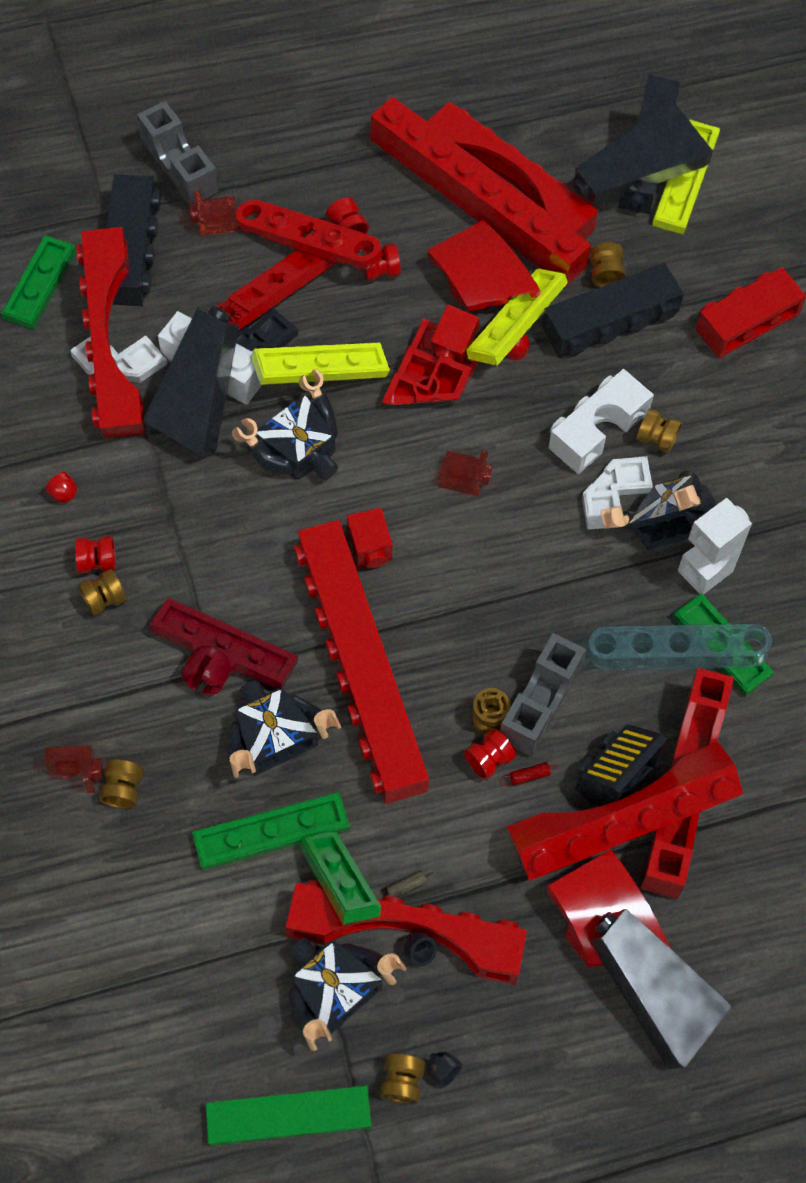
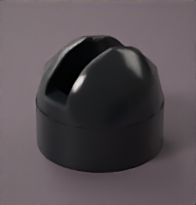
(419, 953)
(443, 1068)

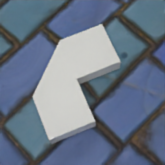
(135, 362)
(619, 477)

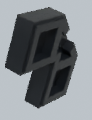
(269, 332)

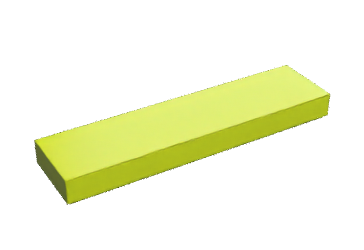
(682, 191)
(515, 319)
(333, 362)

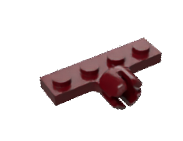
(220, 649)

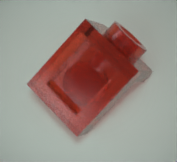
(214, 215)
(465, 472)
(71, 760)

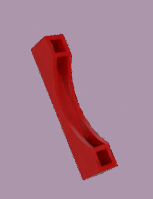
(510, 164)
(106, 267)
(700, 727)
(691, 786)
(487, 948)

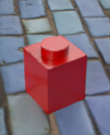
(454, 333)
(369, 538)

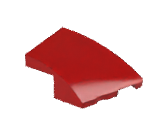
(482, 268)
(427, 377)
(591, 893)

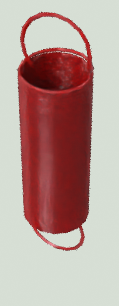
(530, 773)

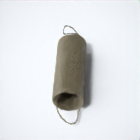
(407, 884)

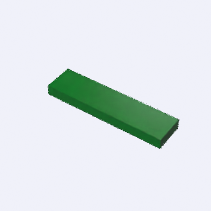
(269, 831)
(288, 1116)

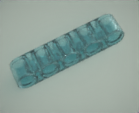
(695, 637)

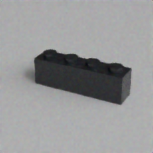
(133, 209)
(612, 310)

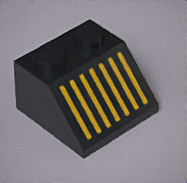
(620, 766)

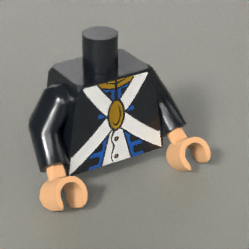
(297, 437)
(666, 511)
(274, 728)
(334, 985)

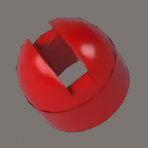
(520, 349)
(62, 487)

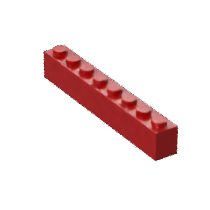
(478, 190)
(362, 663)

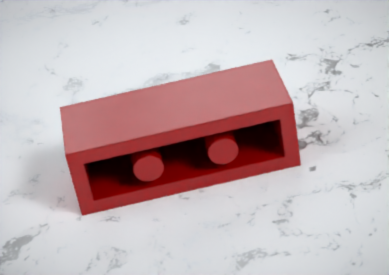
(750, 312)

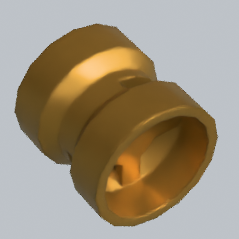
(607, 263)
(659, 430)
(110, 589)
(487, 718)
(121, 784)
(402, 1079)

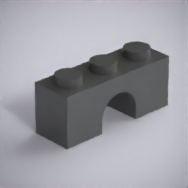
(185, 167)
(542, 697)

